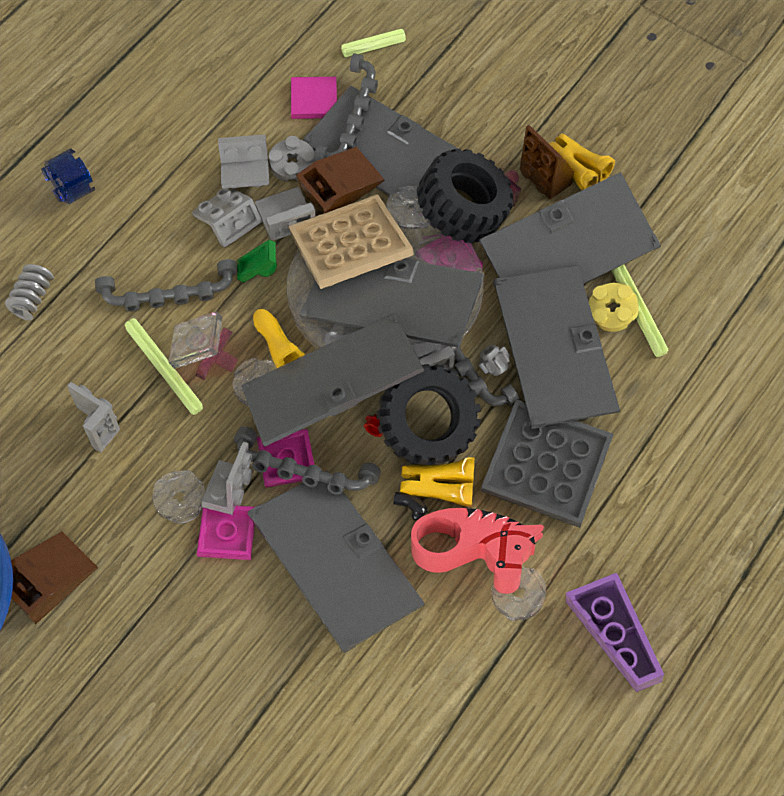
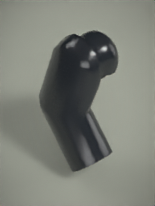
(417, 506)

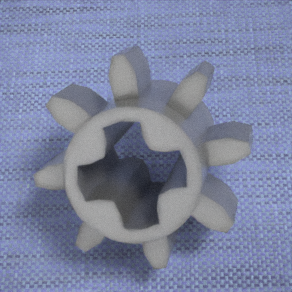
(494, 360)

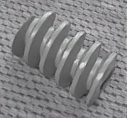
(27, 291)

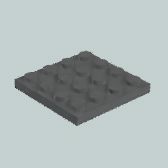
(547, 466)

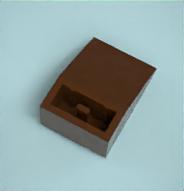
(544, 165)
(338, 180)
(48, 575)

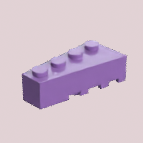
(616, 628)

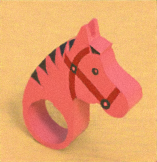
(478, 535)

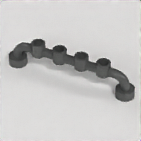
(361, 103)
(106, 285)
(465, 367)
(368, 473)

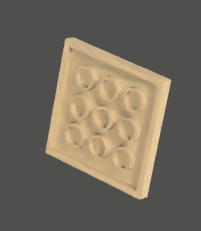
(350, 241)

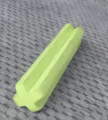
(373, 42)

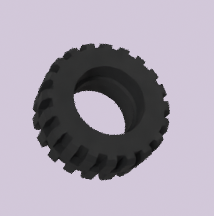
(476, 178)
(462, 410)

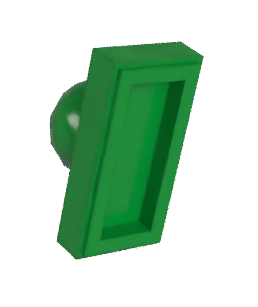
(258, 261)

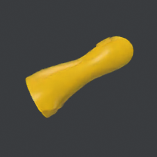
(587, 166)
(280, 347)
(456, 472)

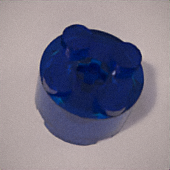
(68, 177)

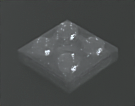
(195, 340)

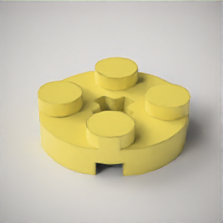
(623, 315)

